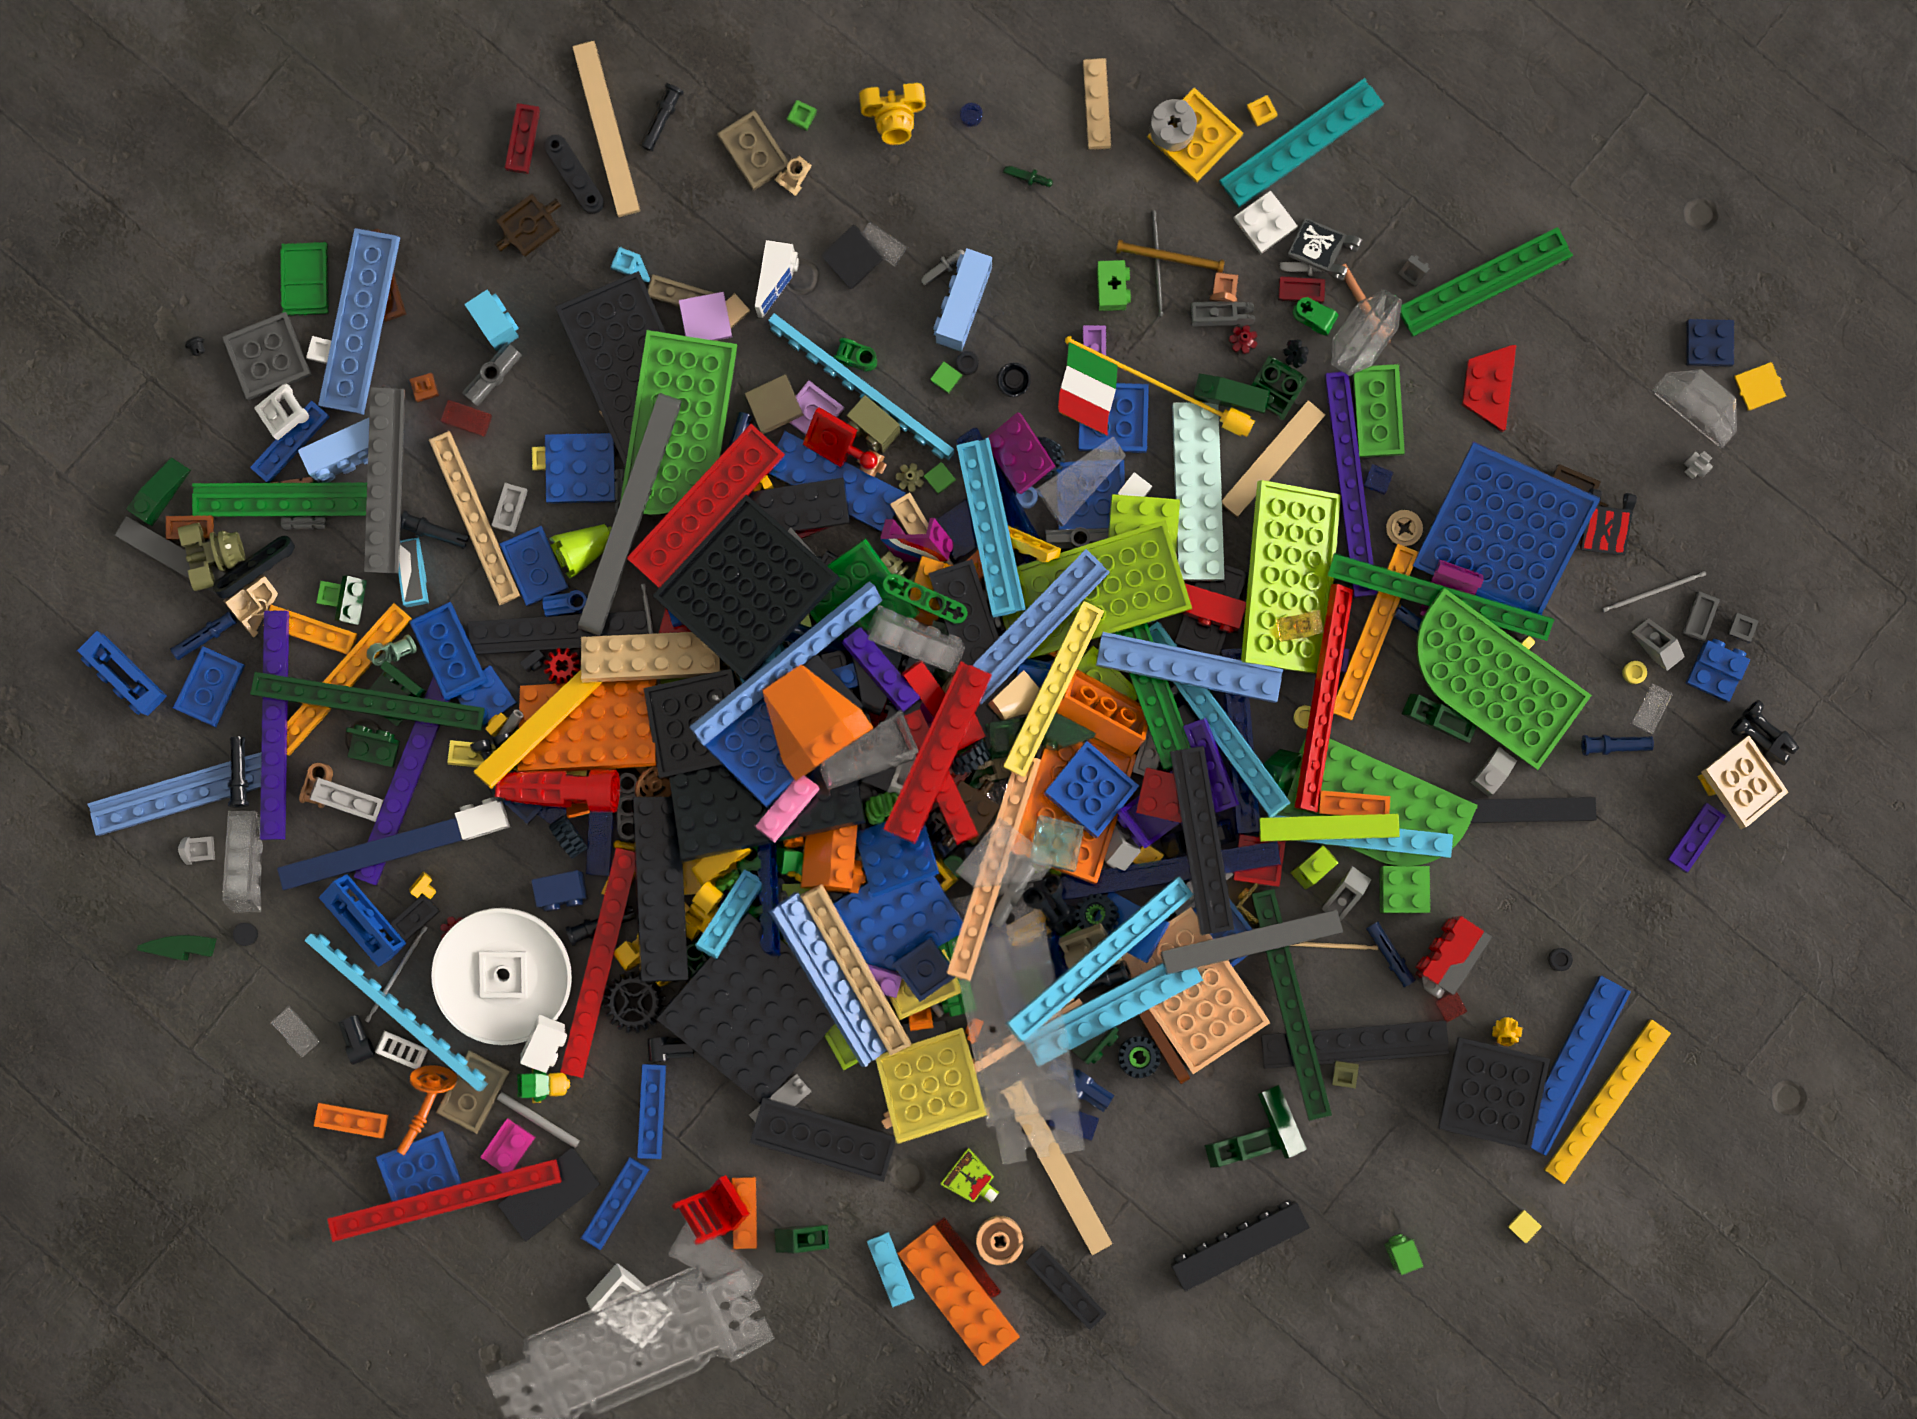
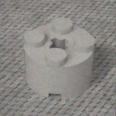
(1179, 114)

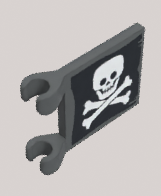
(1320, 246)

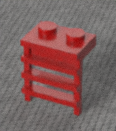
(722, 1206)

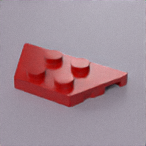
(1489, 385)

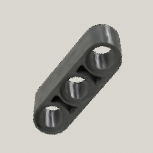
(625, 795)

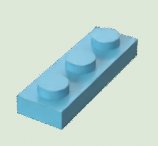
(890, 1269)

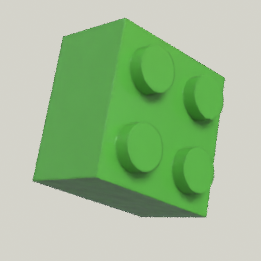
(1404, 889)

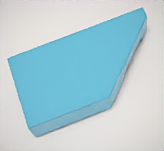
(629, 263)

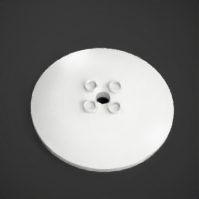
(468, 981)

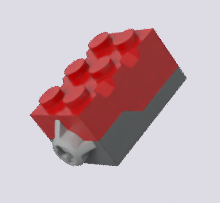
(1451, 956)

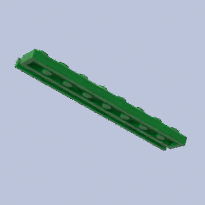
(1485, 282)
(279, 499)
(1158, 706)

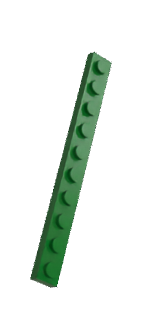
(1426, 592)

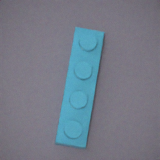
(729, 914)

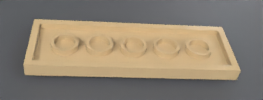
(645, 657)

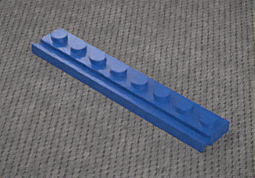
(1577, 1059)

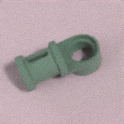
(391, 650)

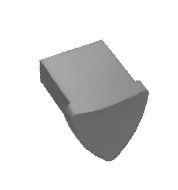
(196, 849)

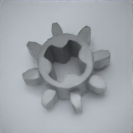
(1698, 465)

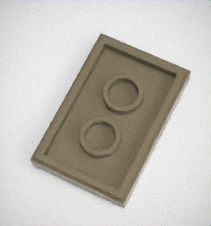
(753, 150)
(467, 1105)

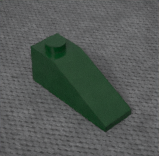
(1230, 393)
(158, 491)

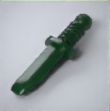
(1028, 176)

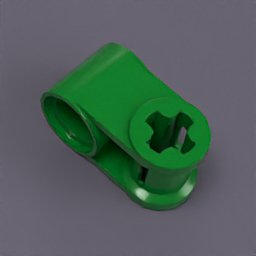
(1317, 316)
(850, 354)

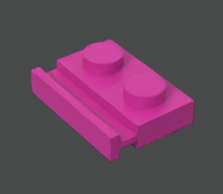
(508, 1146)

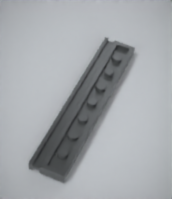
(384, 480)

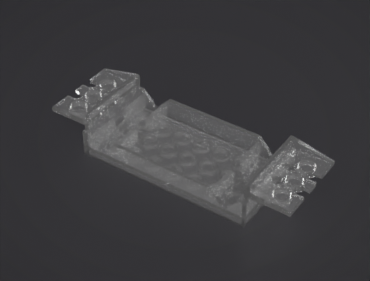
(1026, 1078)
(666, 1326)

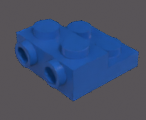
(1718, 670)

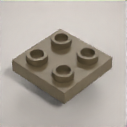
(1081, 942)

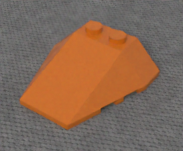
(811, 720)

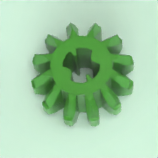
(880, 807)

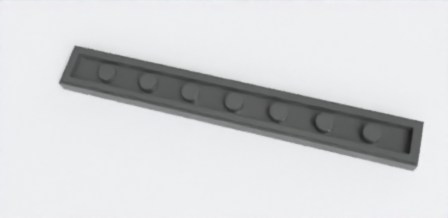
(1251, 942)

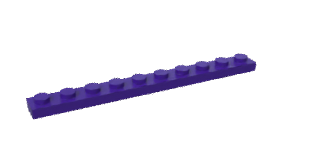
(1349, 473)
(274, 730)
(403, 784)

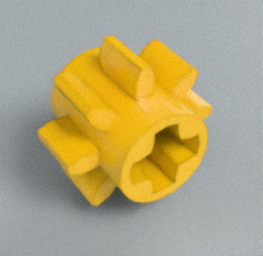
(1507, 1031)

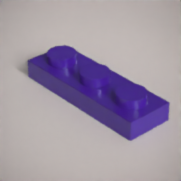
(1696, 837)

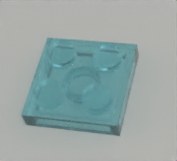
(1059, 840)

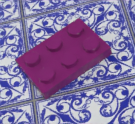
(1020, 453)

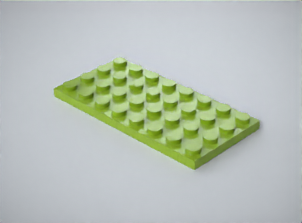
(1288, 572)
(1139, 589)

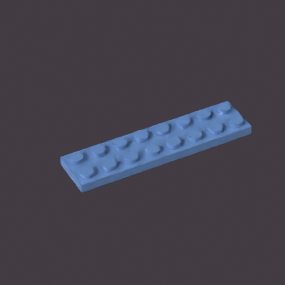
(359, 321)

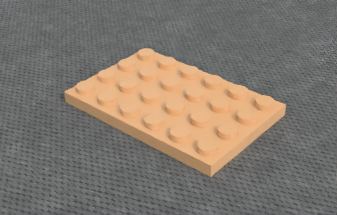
(1210, 1014)

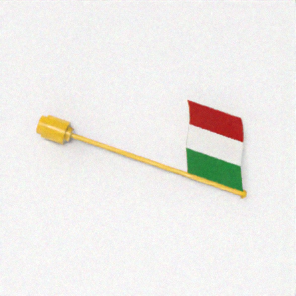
(1091, 386)

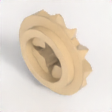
(1403, 517)

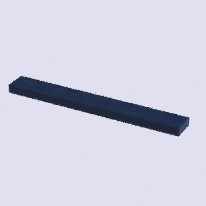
(369, 854)

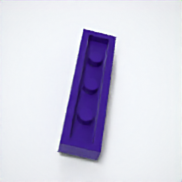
(881, 670)
(1222, 792)

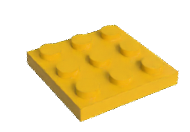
(1211, 139)

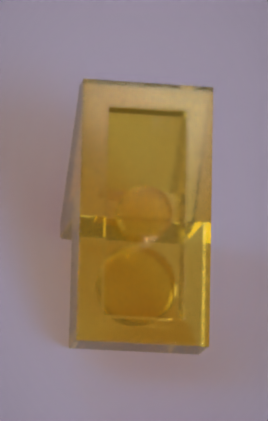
(1300, 626)

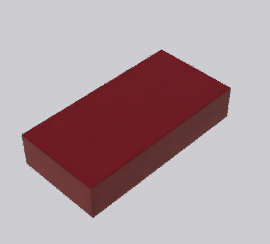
(1294, 289)

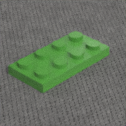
(1378, 411)

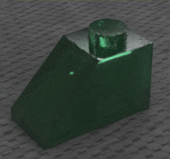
(1065, 733)

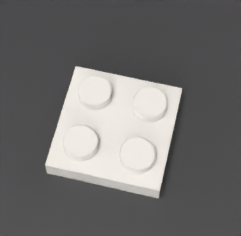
(1265, 222)

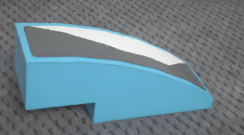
(412, 573)

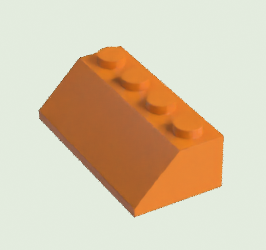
(1105, 712)
(829, 859)

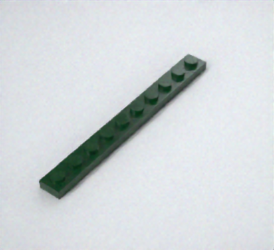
(367, 701)
(1293, 1012)

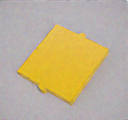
(1759, 386)

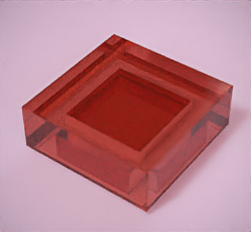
(1451, 1007)

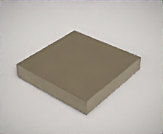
(774, 404)

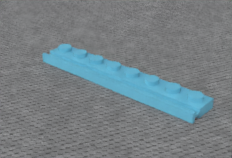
(991, 528)
(1125, 1002)

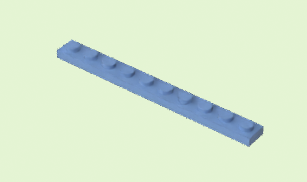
(796, 654)

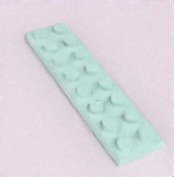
(1199, 491)

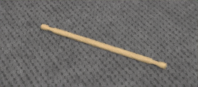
(1333, 945)

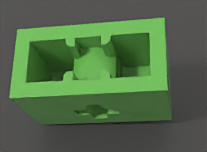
(1113, 272)
(1403, 1254)

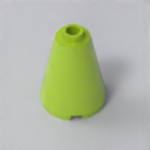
(579, 547)

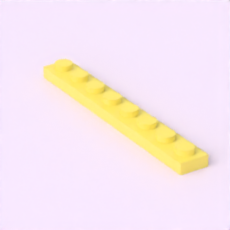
(1053, 689)

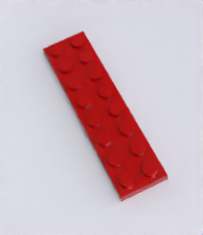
(706, 505)

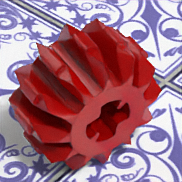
(562, 658)

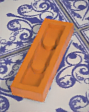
(1352, 804)
(350, 1120)
(746, 1234)

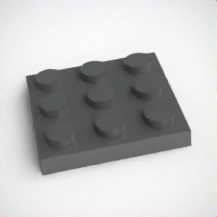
(266, 356)

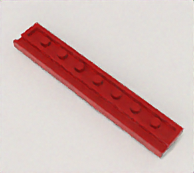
(937, 752)

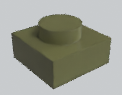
(1345, 1074)

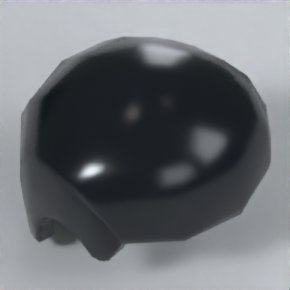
(1013, 379)

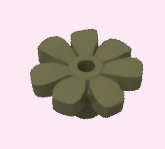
(907, 481)

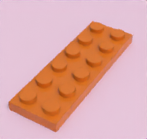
(958, 1295)

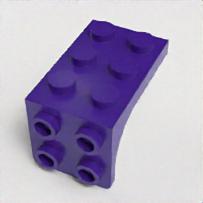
(1145, 828)

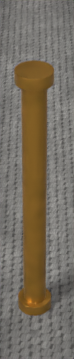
(1170, 256)

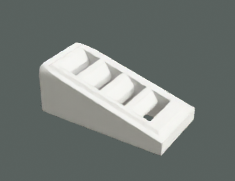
(383, 1040)

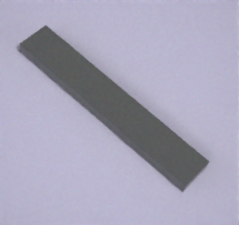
(158, 547)

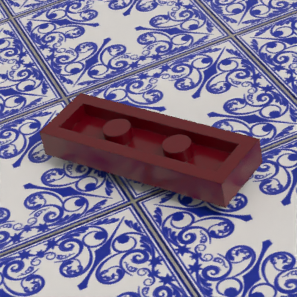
(522, 138)

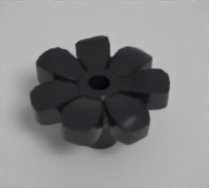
(1296, 353)

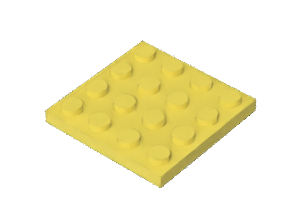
(931, 1085)

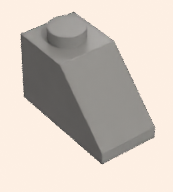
(1658, 644)
(1494, 772)
(1122, 848)
(1347, 893)

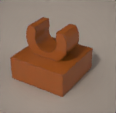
(424, 387)

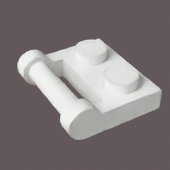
(276, 417)

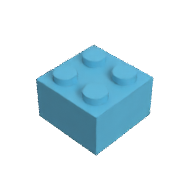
(489, 315)

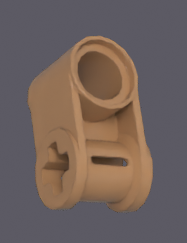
(310, 780)

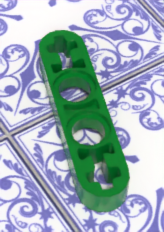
(926, 595)

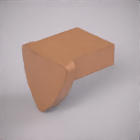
(1224, 288)

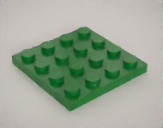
(856, 569)

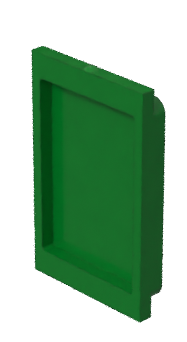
(304, 278)

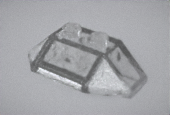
(1366, 332)
(1701, 403)

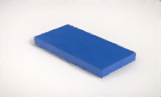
(448, 651)

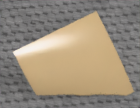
(251, 602)
(1015, 698)

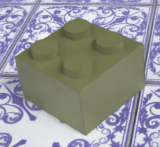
(873, 424)

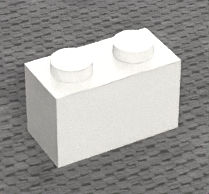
(482, 819)
(543, 1043)

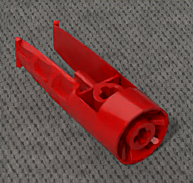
(560, 789)

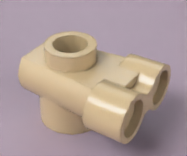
(790, 178)

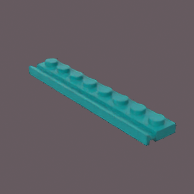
(1301, 143)

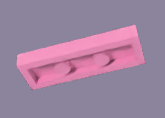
(787, 808)

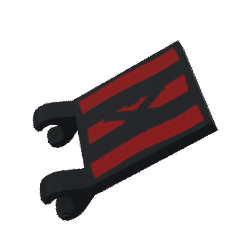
(1609, 526)

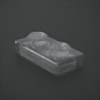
(887, 245)
(1651, 709)

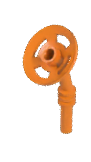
(433, 1085)

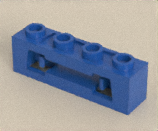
(147, 700)
(362, 920)

